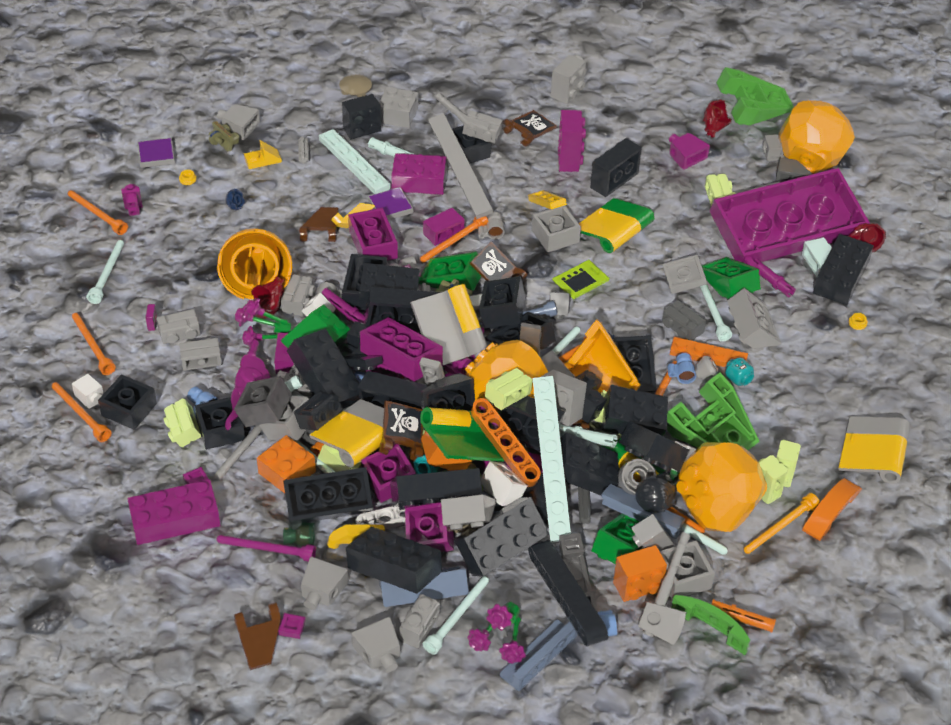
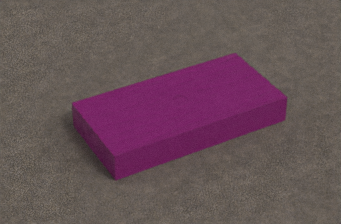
(786, 214)

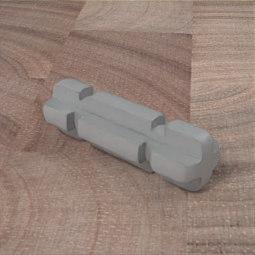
(303, 150)

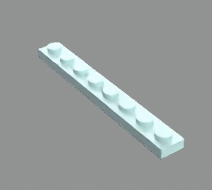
(551, 457)

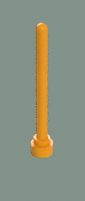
(808, 503)

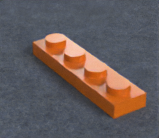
(697, 350)

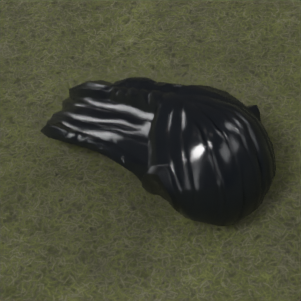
(657, 493)

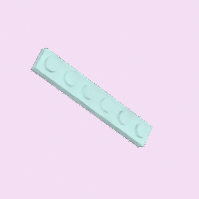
(354, 162)

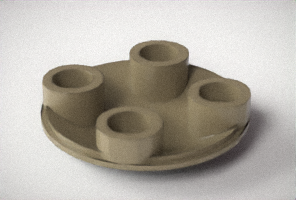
(355, 85)

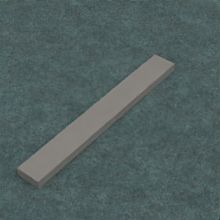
(460, 166)

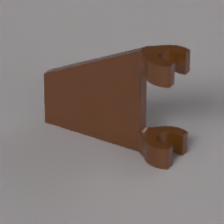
(320, 221)
(259, 639)

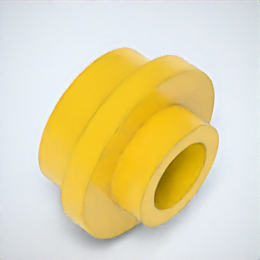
(187, 177)
(858, 321)

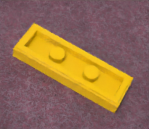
(547, 199)

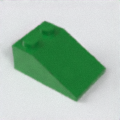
(451, 268)
(731, 277)
(316, 321)
(616, 539)

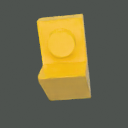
(265, 156)

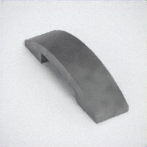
(531, 336)
(572, 554)

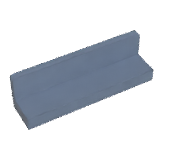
(626, 503)
(448, 583)
(539, 654)

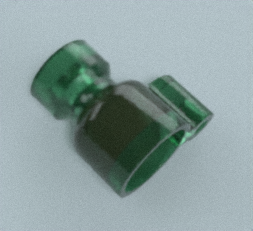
(302, 535)

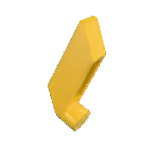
(342, 222)
(347, 534)

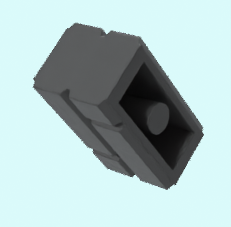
(683, 321)

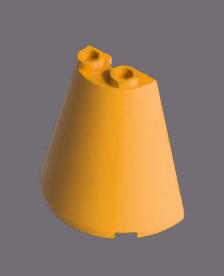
(603, 359)

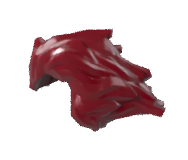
(716, 117)
(871, 234)
(269, 296)

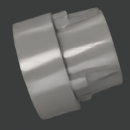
(626, 473)

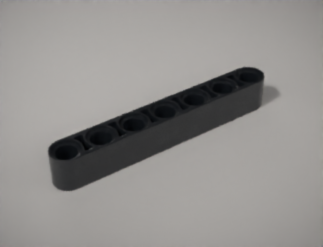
(568, 593)

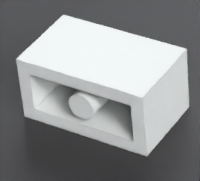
(502, 483)

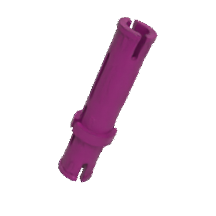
(777, 281)
(351, 313)

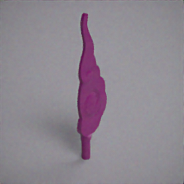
(250, 370)

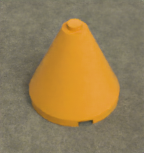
(251, 260)

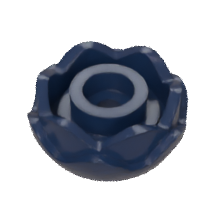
(234, 199)

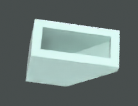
(815, 253)

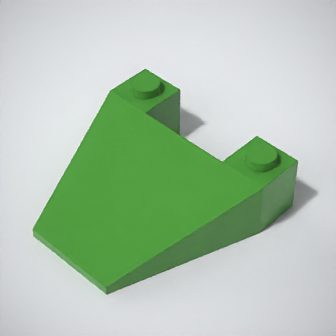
(755, 97)
(719, 423)

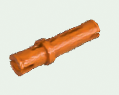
(746, 616)

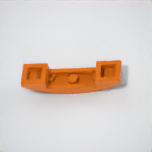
(830, 508)

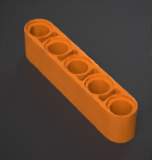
(504, 432)

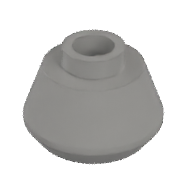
(706, 368)

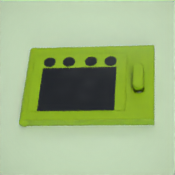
(581, 279)

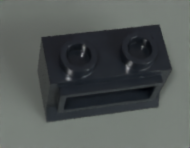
(317, 411)

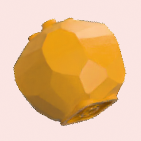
(816, 135)
(501, 358)
(721, 485)

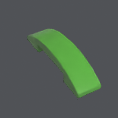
(715, 618)

